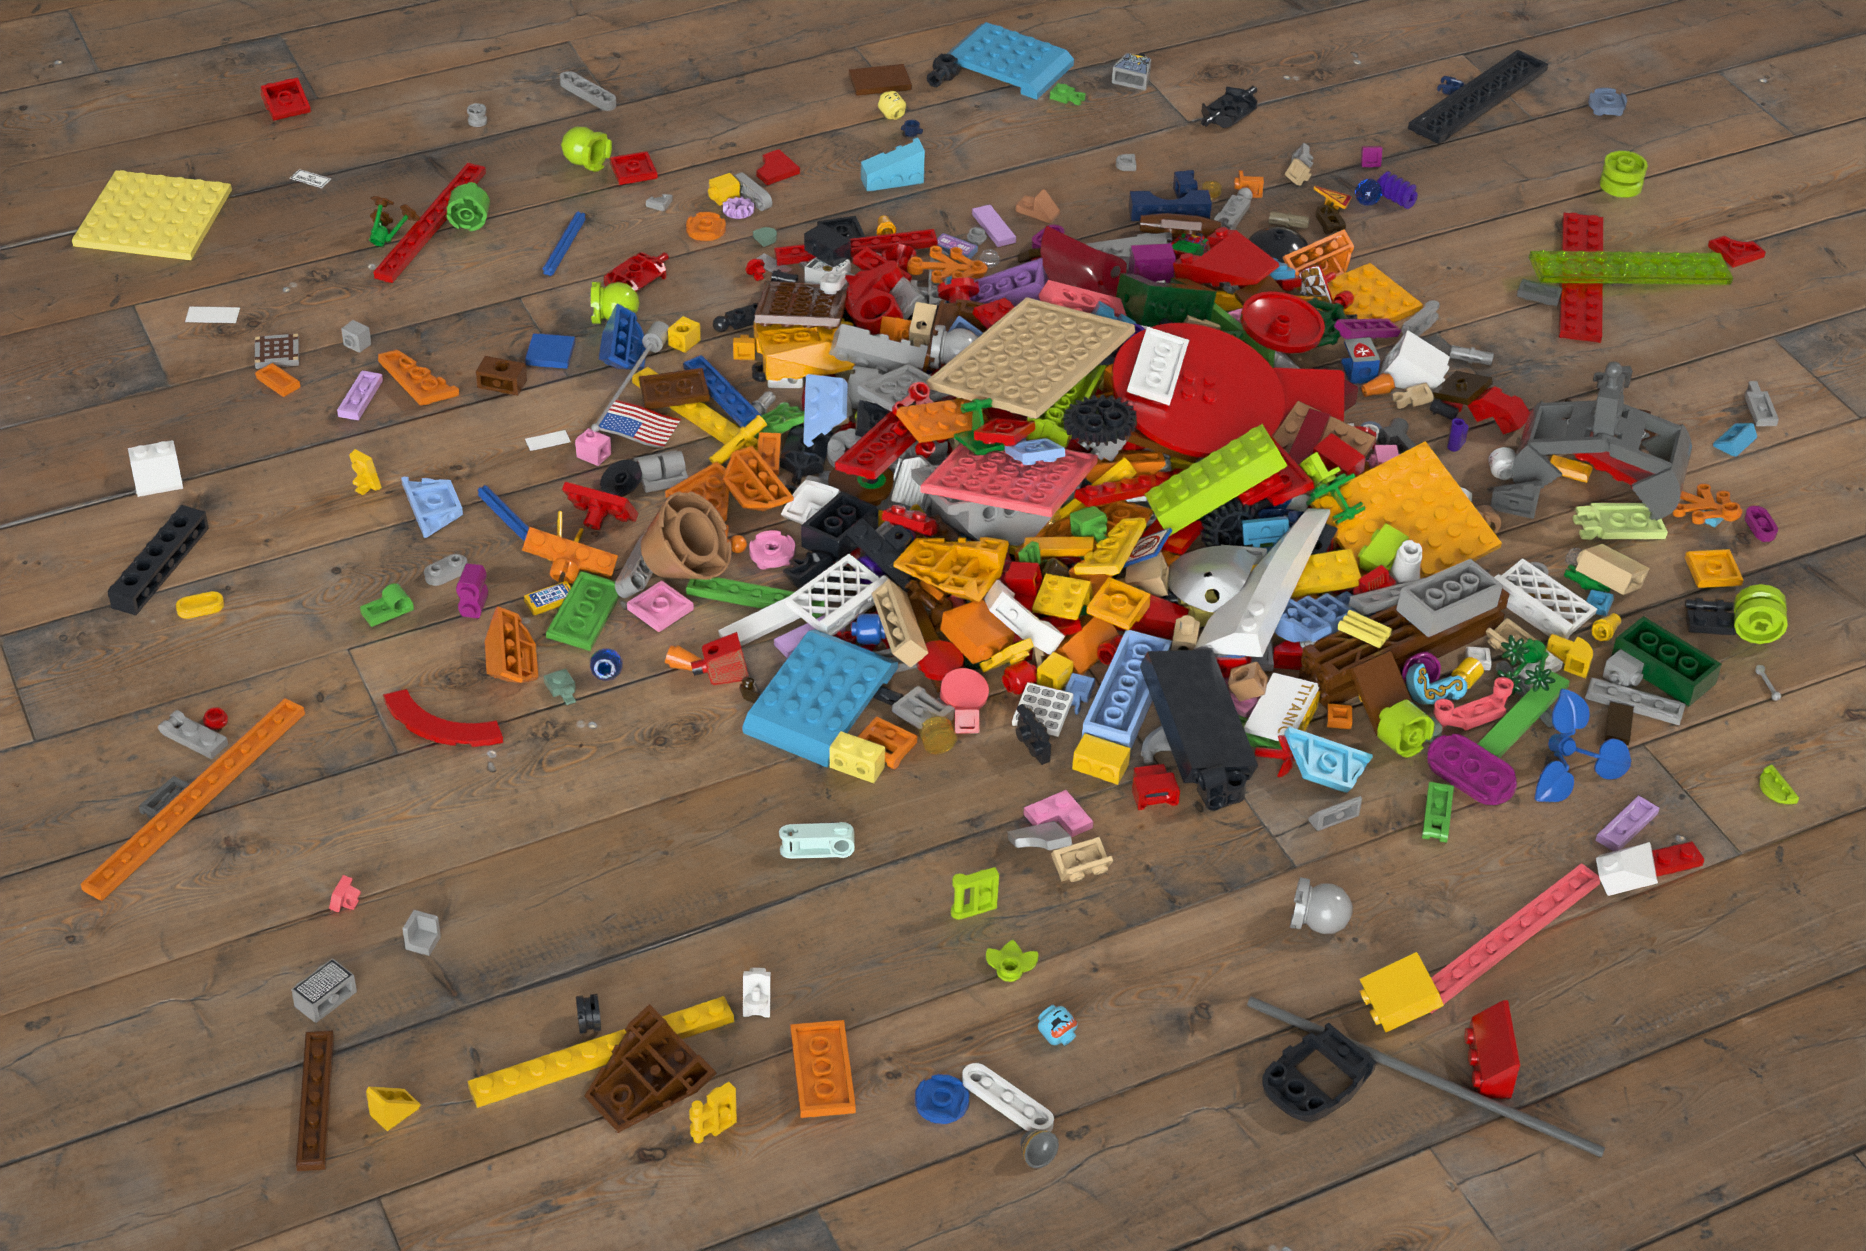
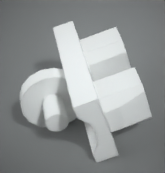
(756, 992)

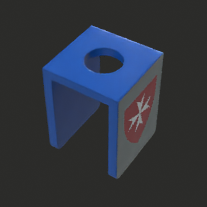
(1363, 360)

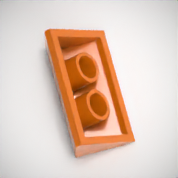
(1083, 645)

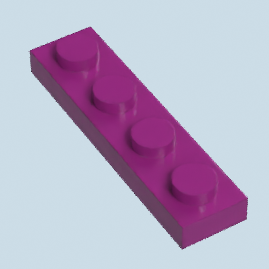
(1367, 328)

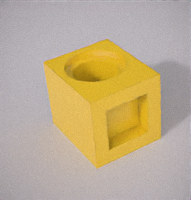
(684, 334)

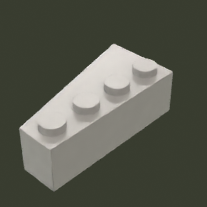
(1122, 247)
(875, 351)

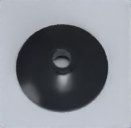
(621, 478)

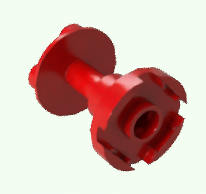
(958, 289)

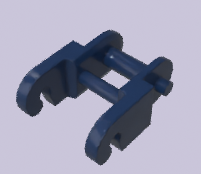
(1450, 86)

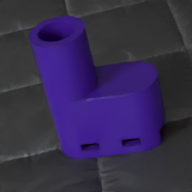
(1457, 434)

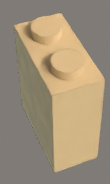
(1612, 569)

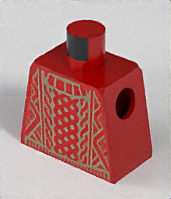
(722, 660)

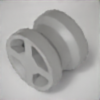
(477, 115)

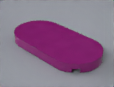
(1472, 769)

